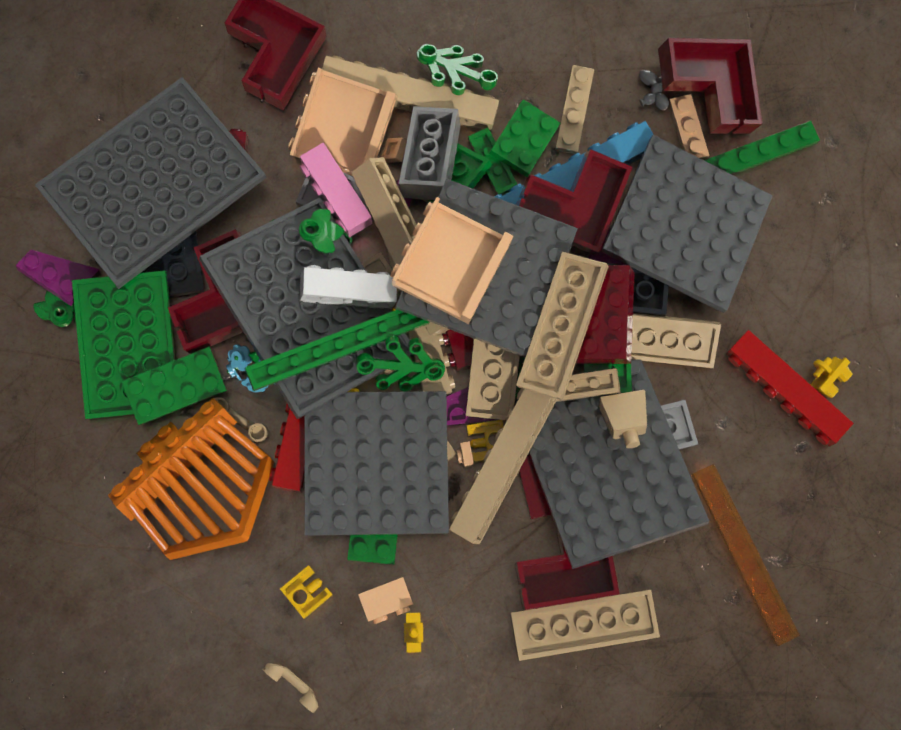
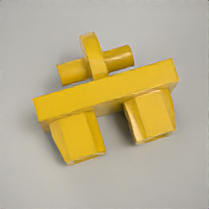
(827, 372)

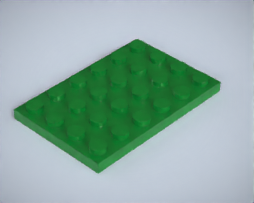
(120, 337)

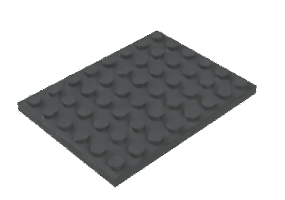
(150, 182)
(262, 289)
(610, 494)

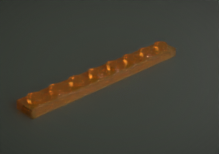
(745, 555)

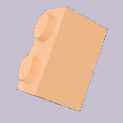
(386, 600)

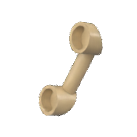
(257, 432)
(308, 699)

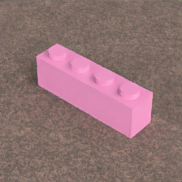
(335, 189)

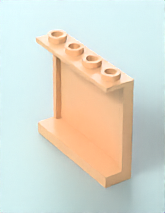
(345, 118)
(450, 261)

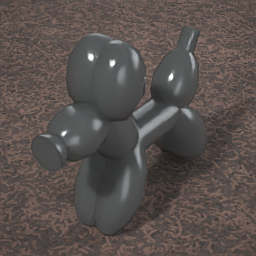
(656, 95)

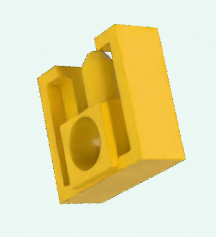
(488, 428)
(311, 603)
(413, 632)

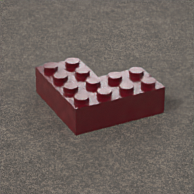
(285, 47)
(723, 72)
(588, 203)
(206, 314)
(610, 327)
(554, 582)

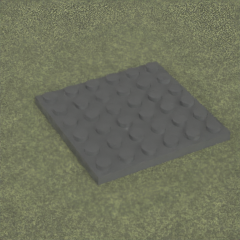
(687, 223)
(522, 281)
(377, 465)

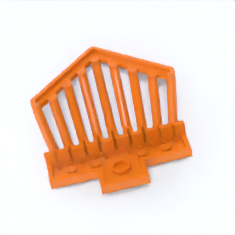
(170, 456)

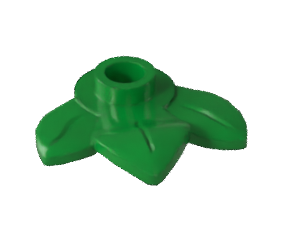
(324, 231)
(52, 308)

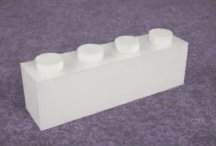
(347, 287)

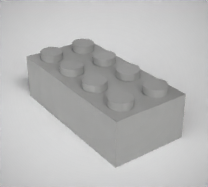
(429, 152)

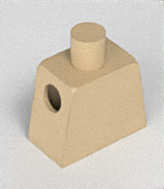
(625, 416)

